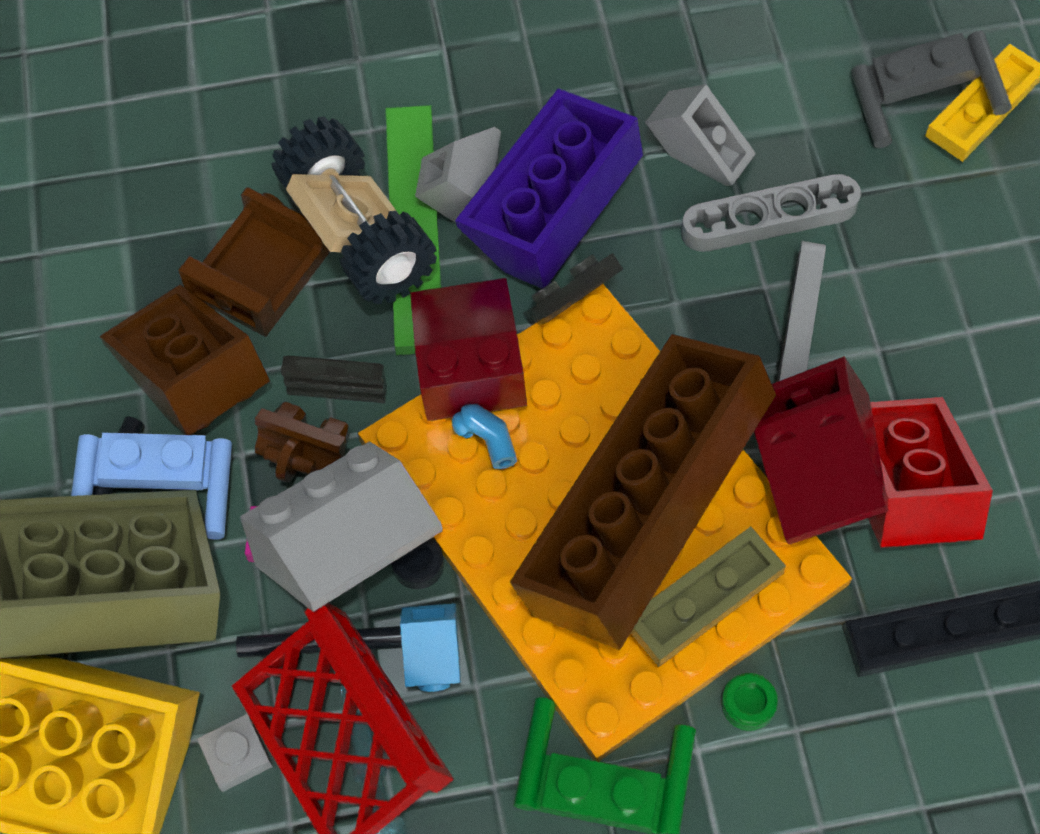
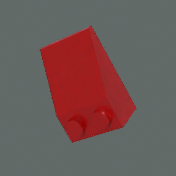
(928, 476)

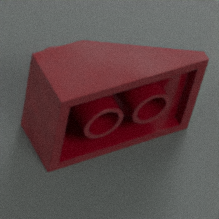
(467, 348)

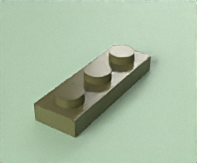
(706, 595)

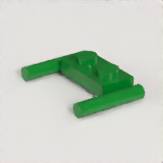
(602, 790)

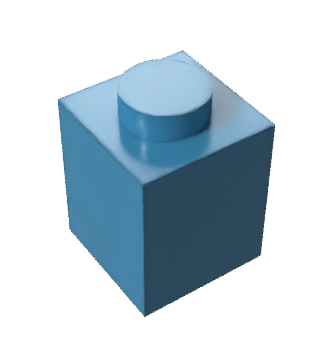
(430, 646)

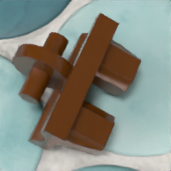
(297, 445)

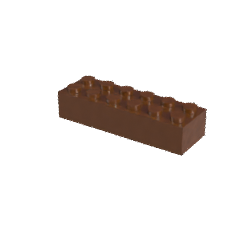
(644, 490)

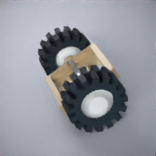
(351, 213)

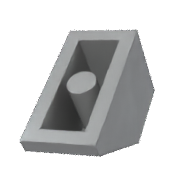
(701, 134)

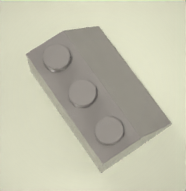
(339, 525)

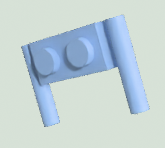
(158, 463)

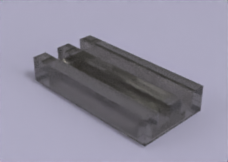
(334, 379)

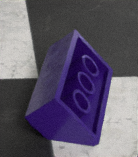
(552, 186)

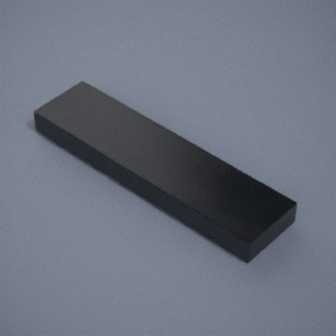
(944, 629)

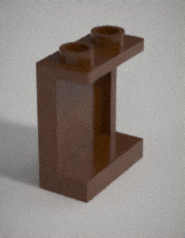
(257, 263)

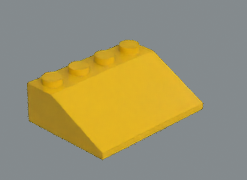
(88, 748)

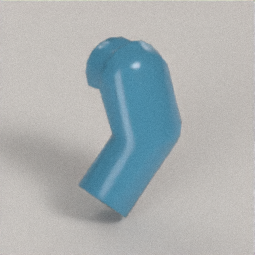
(479, 421)

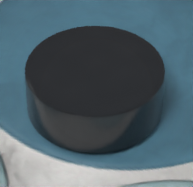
(420, 566)

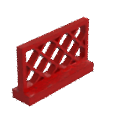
(381, 708)

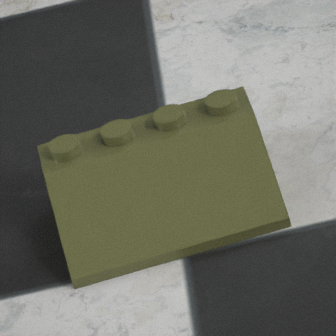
(104, 573)

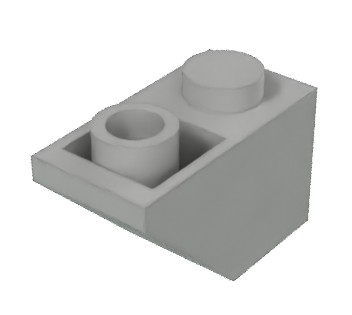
(457, 172)

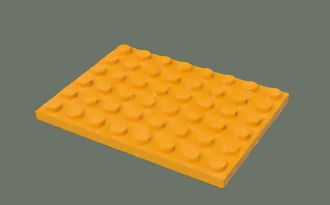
(576, 385)

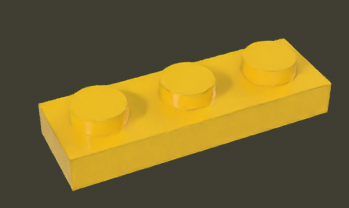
(970, 115)

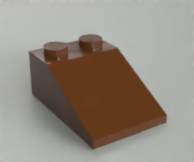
(187, 359)

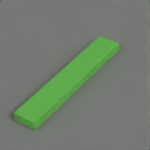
(407, 143)

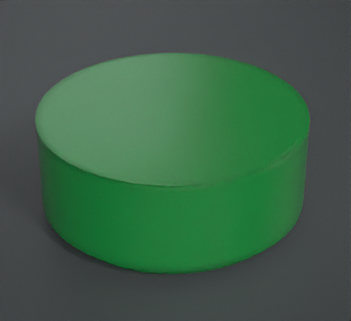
(749, 701)

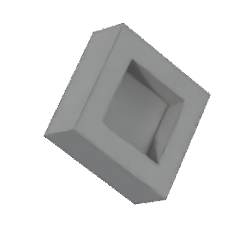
(234, 753)

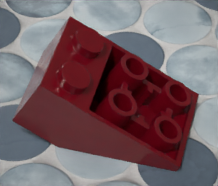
(821, 452)

